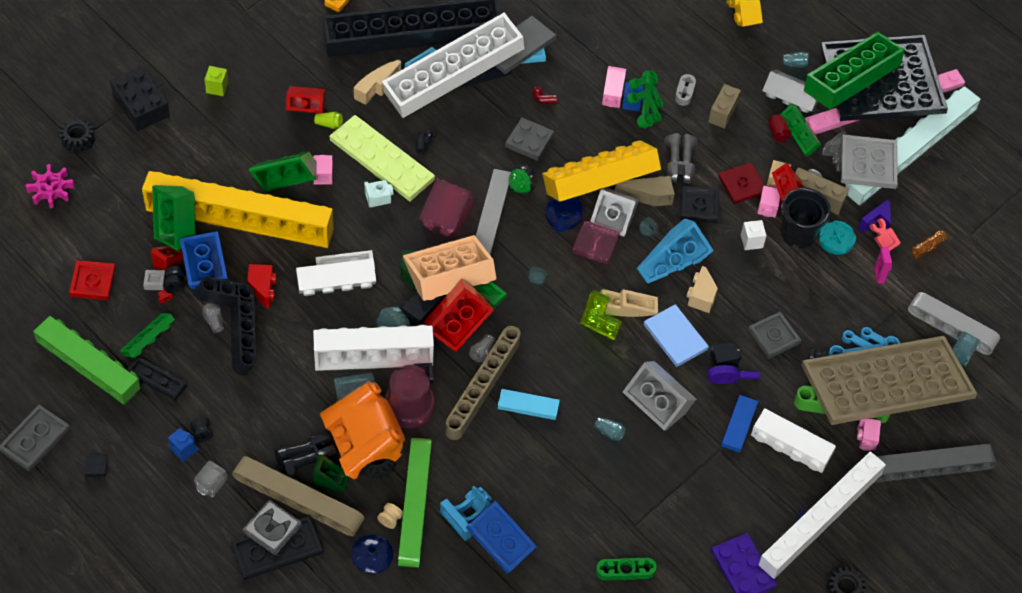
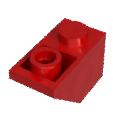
(261, 280)

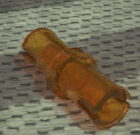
(929, 243)

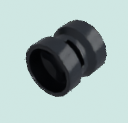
(174, 279)

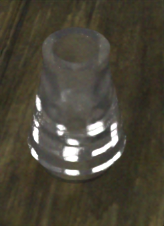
(212, 315)
(481, 349)

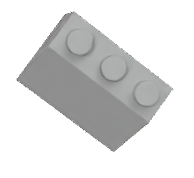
(790, 90)
(659, 395)

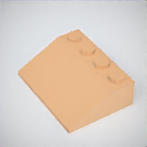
(443, 266)

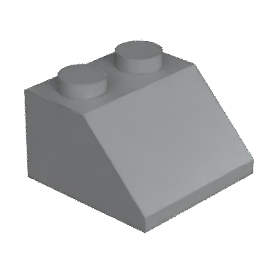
(614, 210)

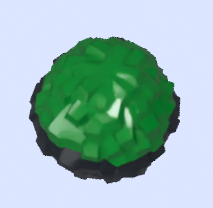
(523, 179)

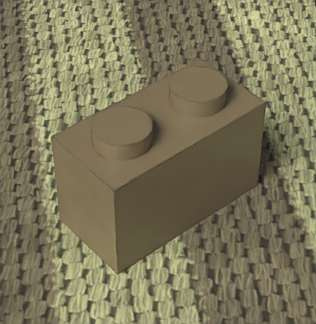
(724, 106)

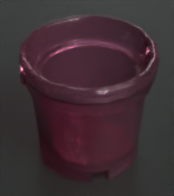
(410, 396)

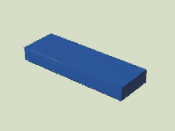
(739, 423)

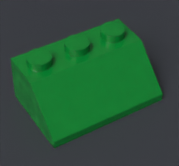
(285, 171)
(173, 214)

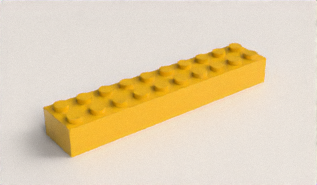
(251, 210)

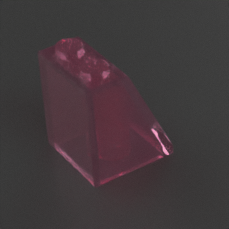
(446, 208)

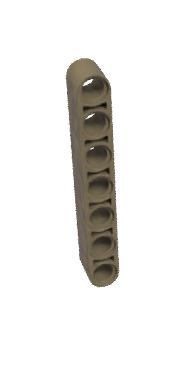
(479, 389)
(298, 496)

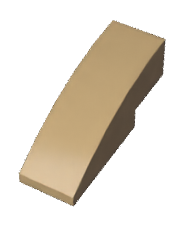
(372, 82)
(631, 304)

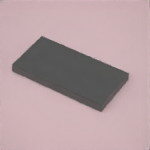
(535, 38)

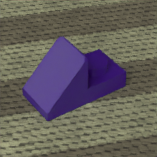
(882, 211)

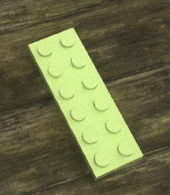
(382, 157)

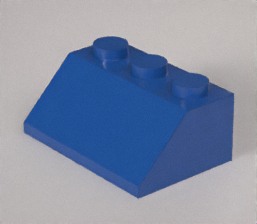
(203, 258)

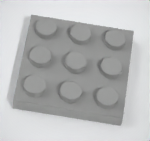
(869, 161)

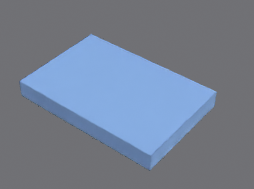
(676, 335)

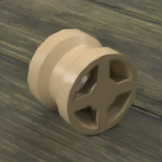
(390, 515)

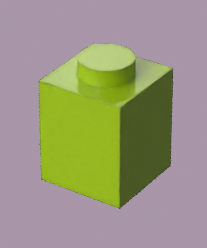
(216, 81)

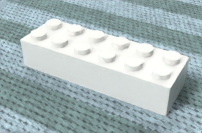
(372, 347)

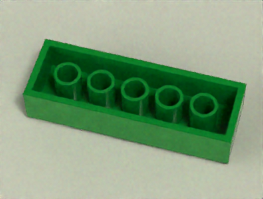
(853, 70)

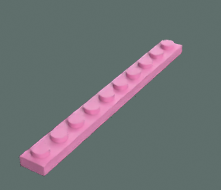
(830, 119)

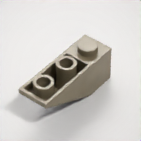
(651, 191)

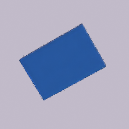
(501, 537)

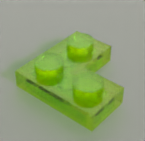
(596, 317)

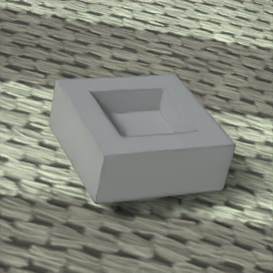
(154, 280)

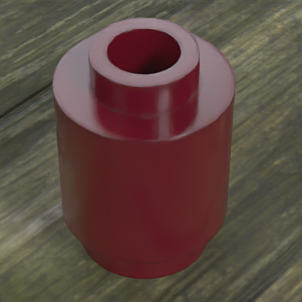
(779, 128)

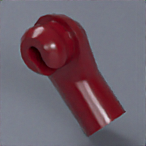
(542, 98)

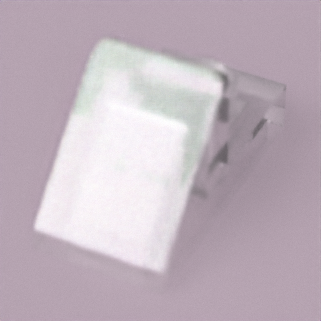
(833, 148)

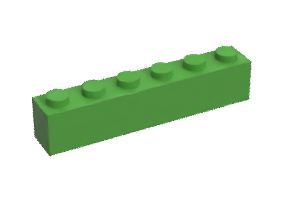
(87, 359)

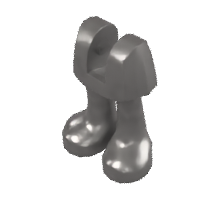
(675, 166)

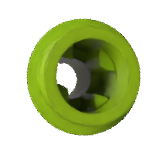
(330, 119)

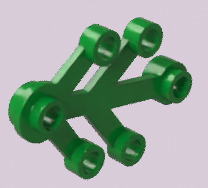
(649, 79)

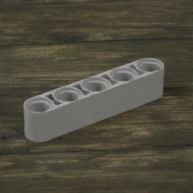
(952, 321)

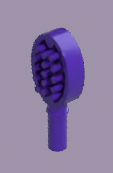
(728, 374)

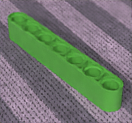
(415, 502)

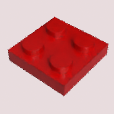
(92, 280)

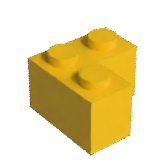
(747, 12)

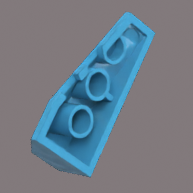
(678, 249)

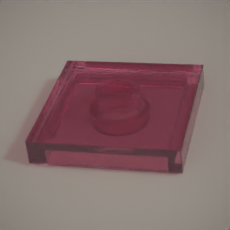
(595, 242)

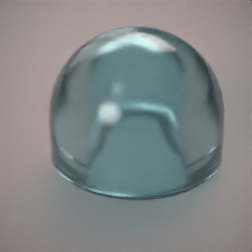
(645, 229)
(536, 277)

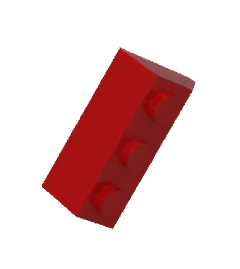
(458, 315)

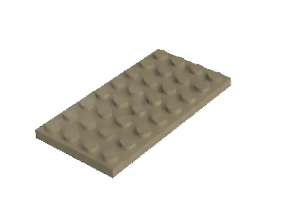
(888, 380)

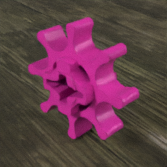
(50, 186)

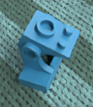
(477, 499)

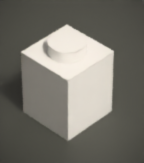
(753, 235)

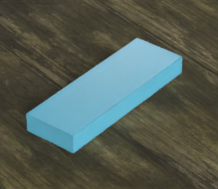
(528, 404)

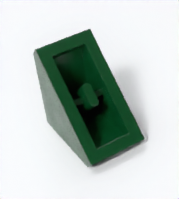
(329, 475)

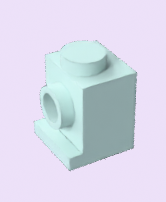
(378, 193)

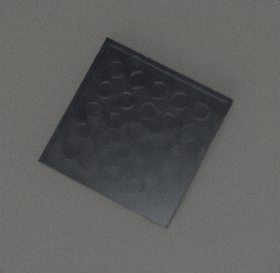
(904, 92)

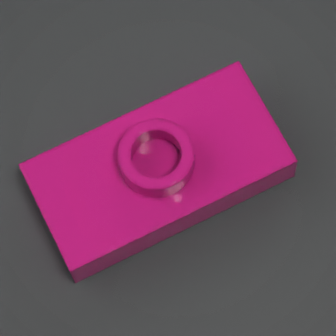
(883, 265)

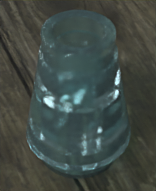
(796, 59)
(612, 429)

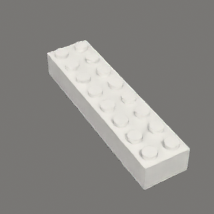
(453, 65)

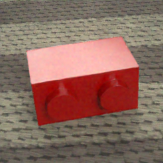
(305, 99)

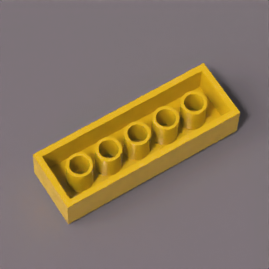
(601, 170)

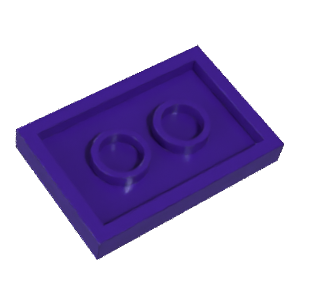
(741, 567)

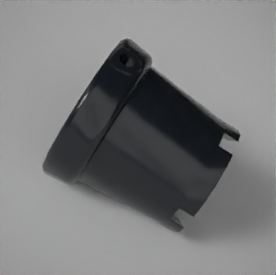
(803, 216)

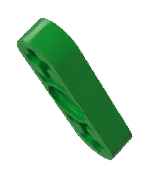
(632, 562)

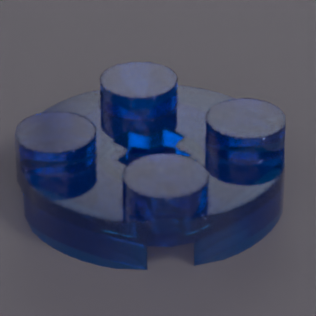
(560, 221)

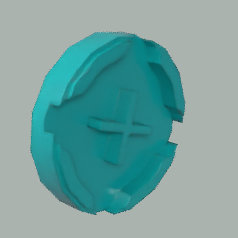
(837, 237)

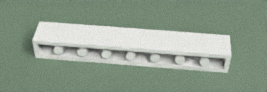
(821, 515)

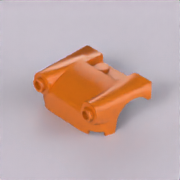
(363, 429)

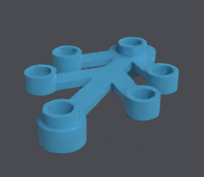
(890, 340)

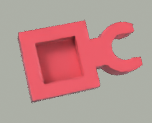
(885, 236)

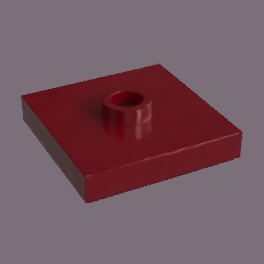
(741, 183)

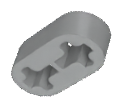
(683, 89)

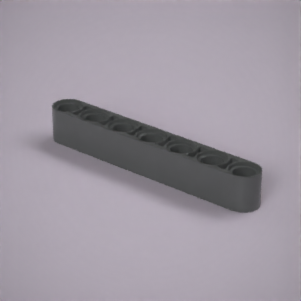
(937, 462)

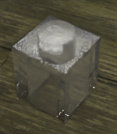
(210, 479)

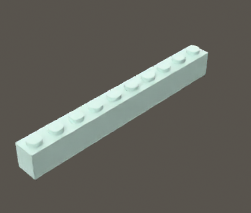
(923, 136)

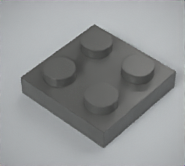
(529, 139)

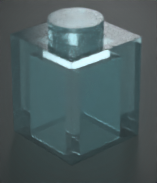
(392, 318)
(965, 347)

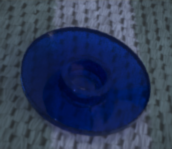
(375, 561)

